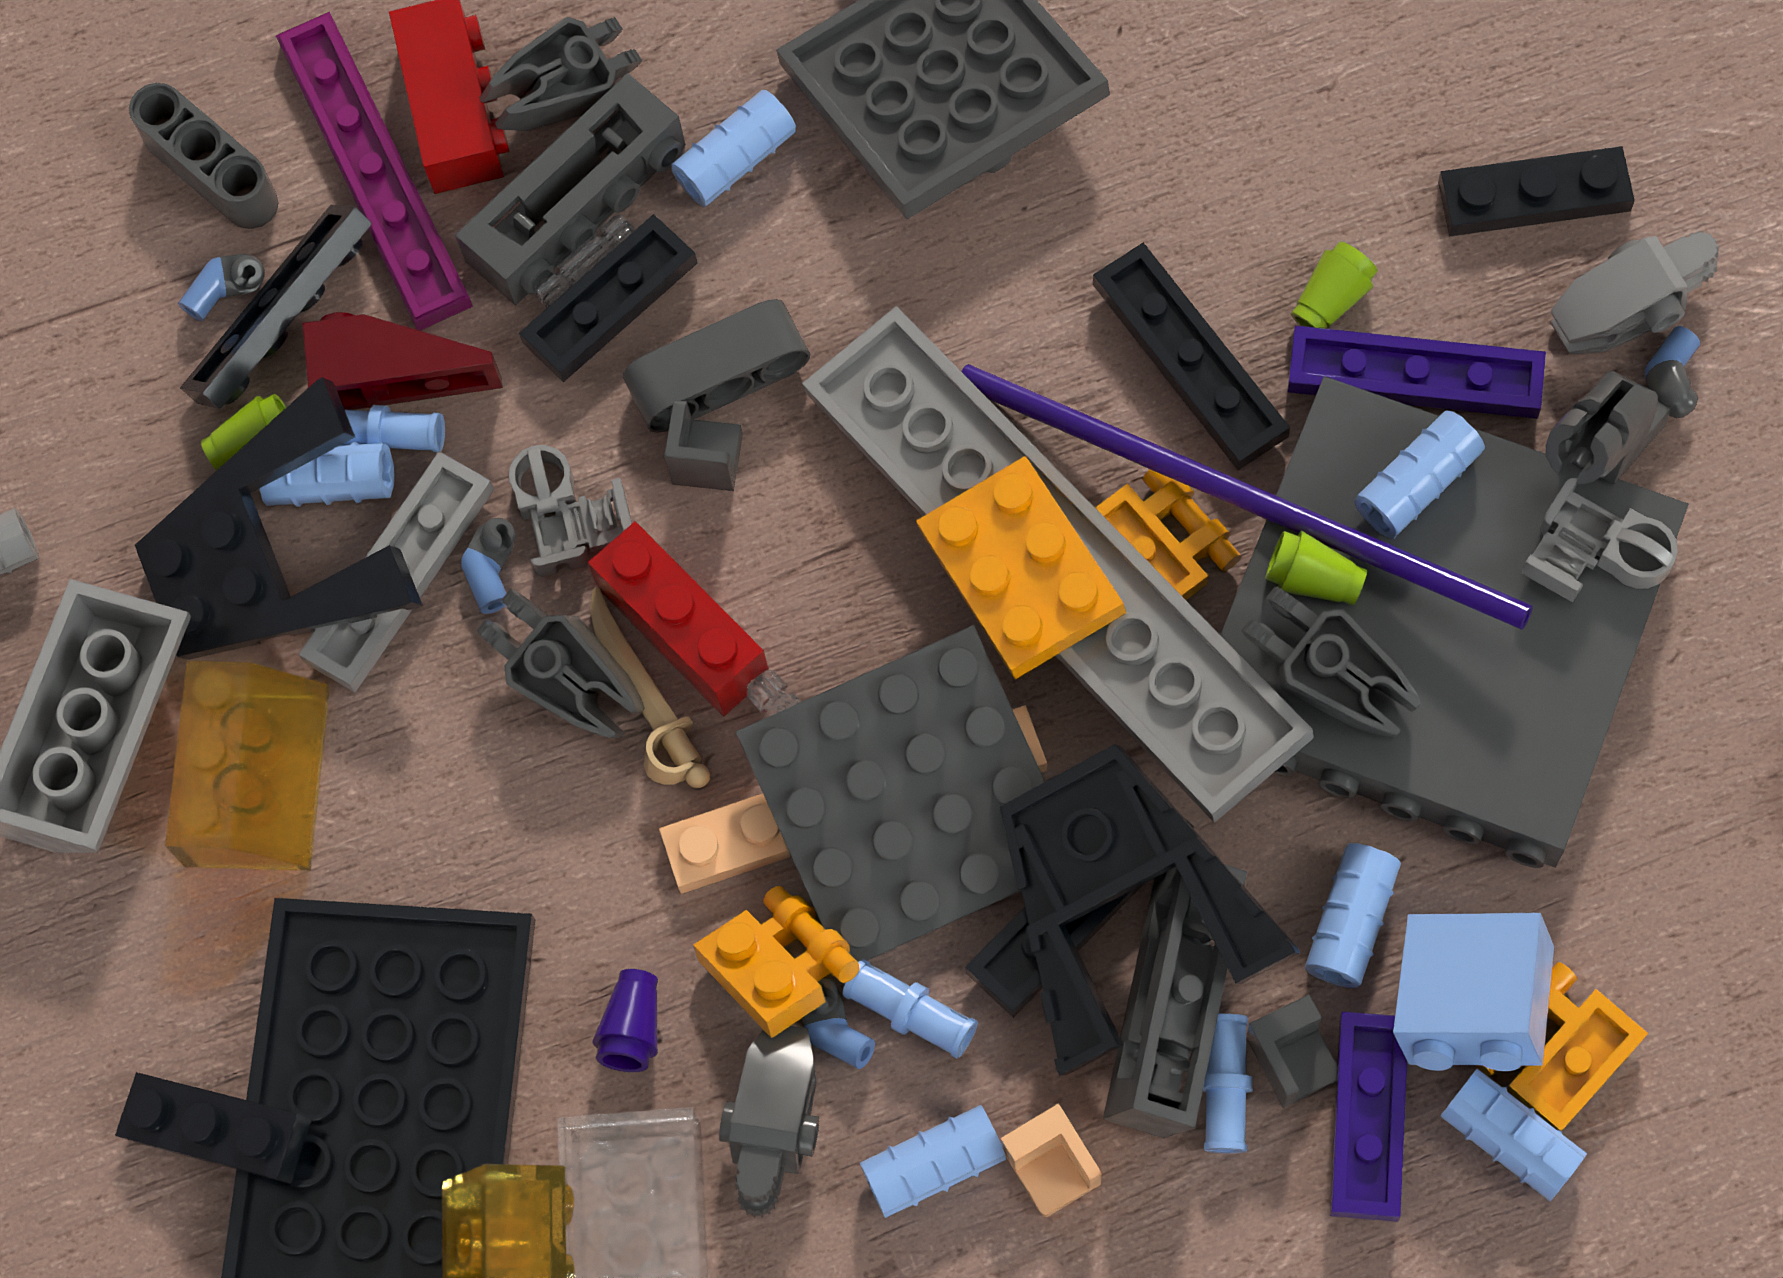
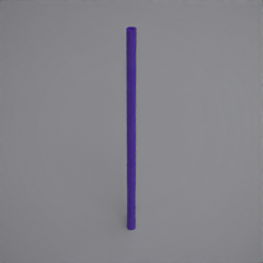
(1252, 499)

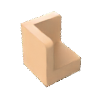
(1051, 1161)

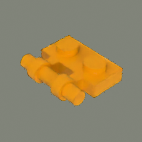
(1141, 526)
(762, 974)
(1578, 1057)

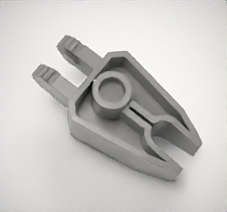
(1633, 292)

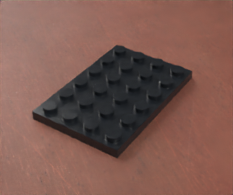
(405, 1058)

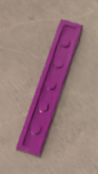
(374, 172)

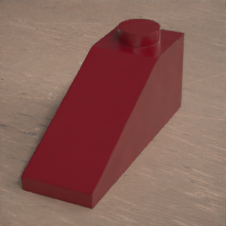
(392, 363)

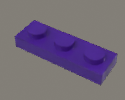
(1368, 1119)

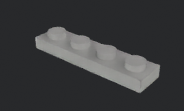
(426, 532)

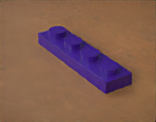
(1420, 370)

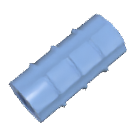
(733, 148)
(1419, 474)
(339, 475)
(1352, 915)
(1513, 1135)
(933, 1161)

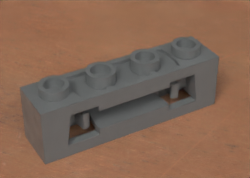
(572, 189)
(1168, 1015)

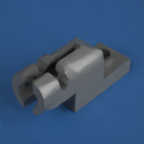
(1607, 429)

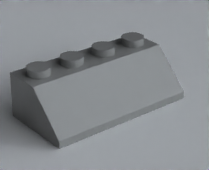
(84, 716)

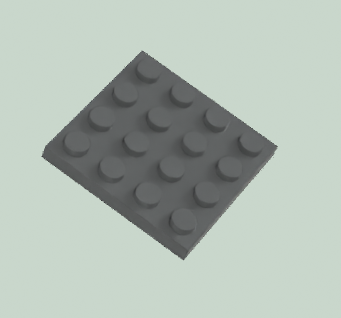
(940, 87)
(898, 792)

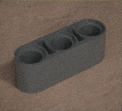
(193, 133)
(717, 364)

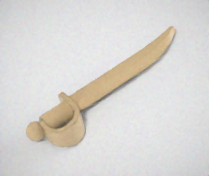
(668, 730)

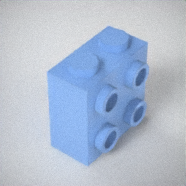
(1474, 990)

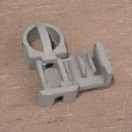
(574, 522)
(1589, 530)

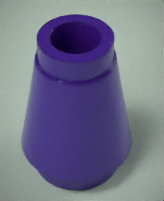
(629, 1024)

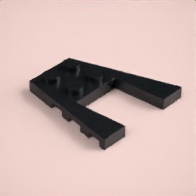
(219, 561)
(1092, 841)

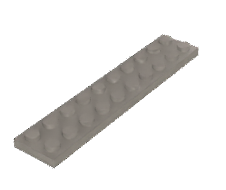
(1154, 667)

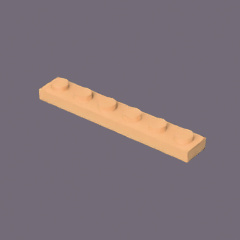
(747, 836)

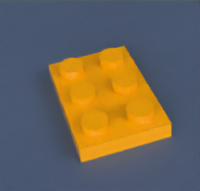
(1021, 567)

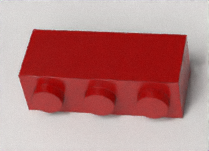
(443, 91)
(678, 617)

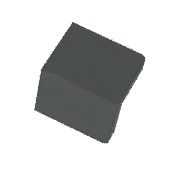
(702, 451)
(1293, 1051)

